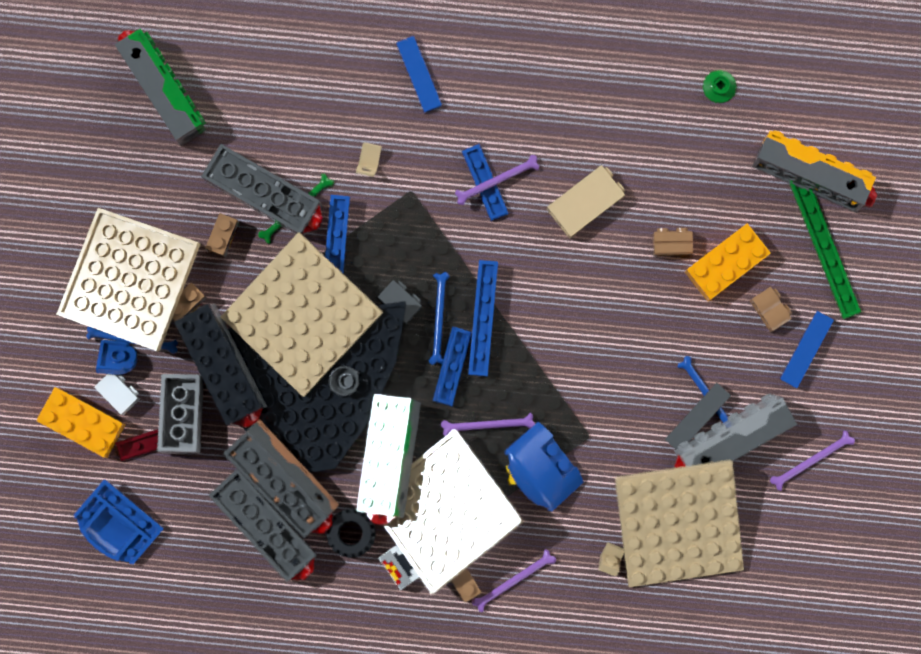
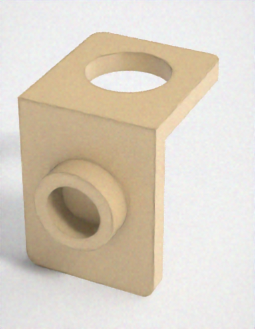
(369, 159)

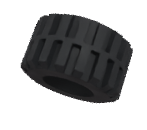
(363, 545)

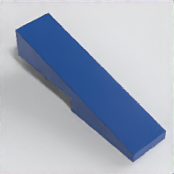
(806, 349)

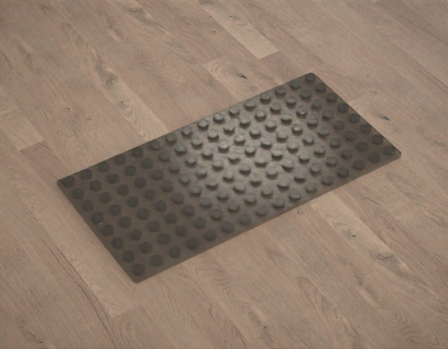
(410, 248)

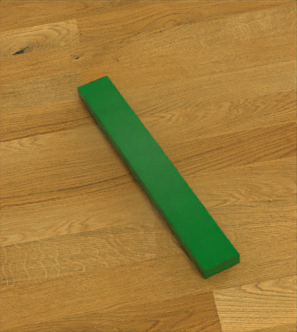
(826, 251)

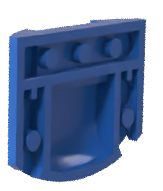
(542, 468)
(116, 524)

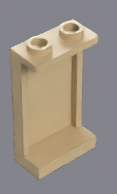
(586, 201)

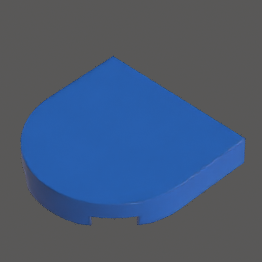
(115, 357)

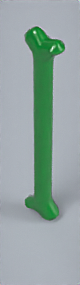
(325, 182)

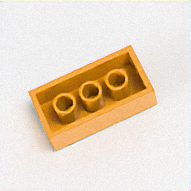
(727, 262)
(80, 422)

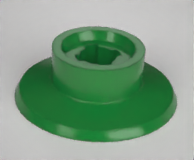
(715, 94)

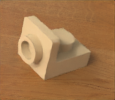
(610, 559)

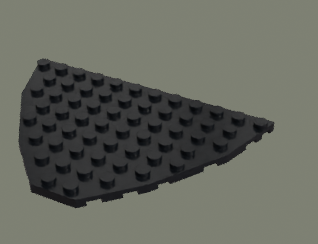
(323, 423)

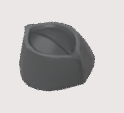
(344, 380)

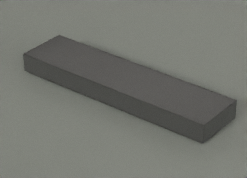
(698, 416)

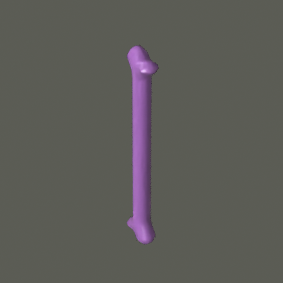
(463, 196)
(448, 427)
(845, 440)
(546, 559)

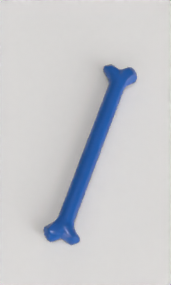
(441, 280)
(170, 346)
(686, 364)

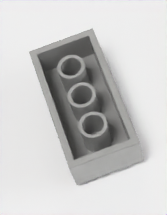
(180, 414)

